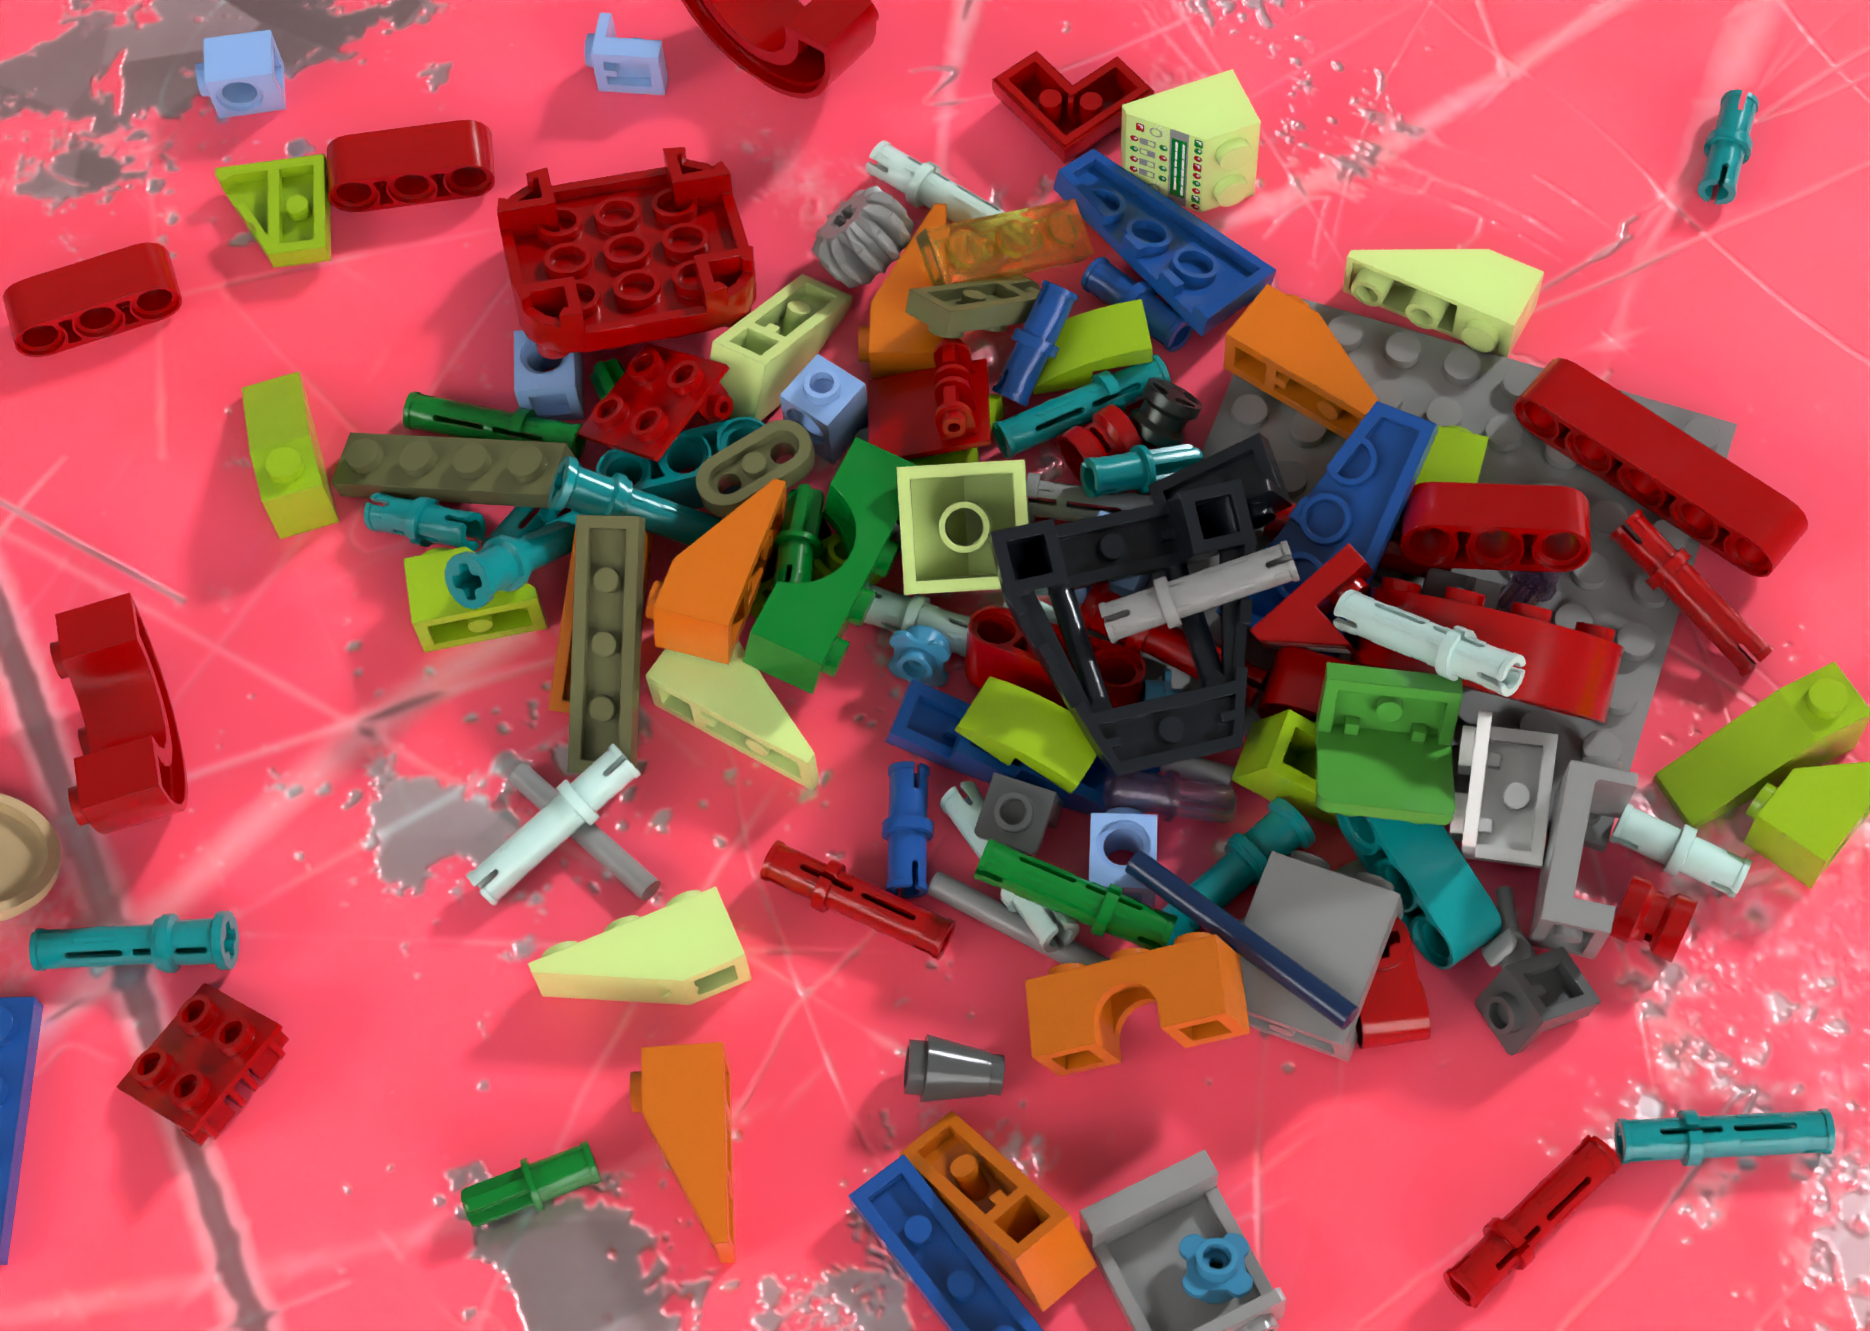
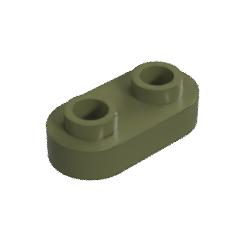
(752, 465)

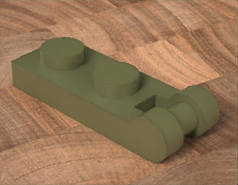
(973, 305)

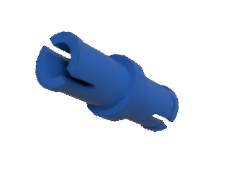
(1116, 287)
(1035, 342)
(907, 829)

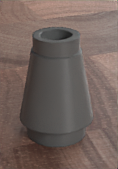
(951, 1070)

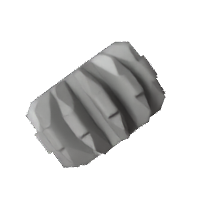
(863, 237)

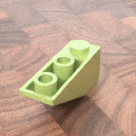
(1454, 291)
(656, 958)

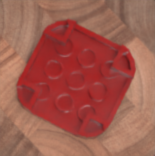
(627, 256)

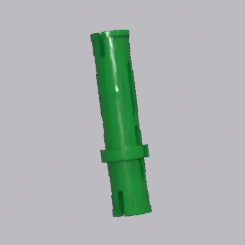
(483, 422)
(1075, 897)

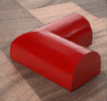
(1065, 114)

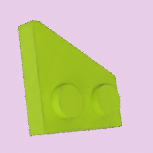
(283, 207)

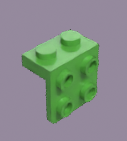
(1386, 744)

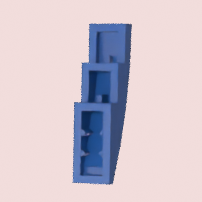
(927, 729)

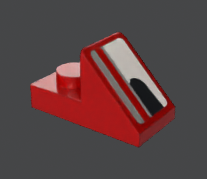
(1302, 617)

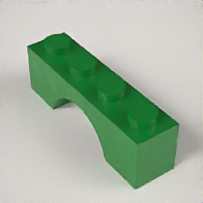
(805, 622)

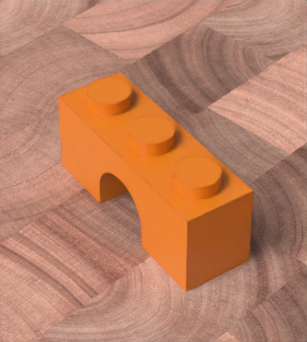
(1082, 1007)

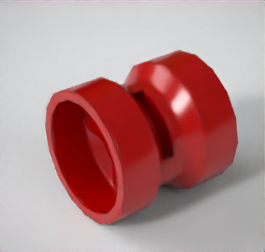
(1106, 435)
(1653, 918)

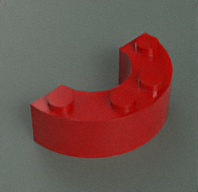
(786, 43)
(1564, 667)
(130, 735)

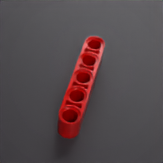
(1661, 467)

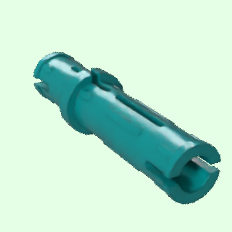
(1075, 407)
(1721, 1136)

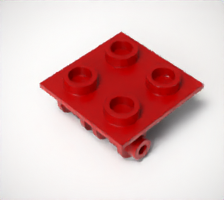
(657, 401)
(932, 407)
(202, 1060)

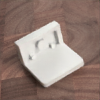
(1507, 795)

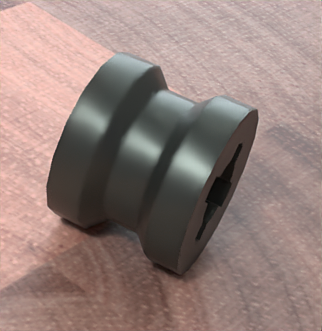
(1164, 413)

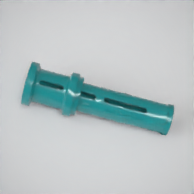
(615, 496)
(508, 561)
(1245, 859)
(165, 943)

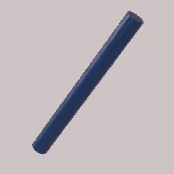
(1242, 940)

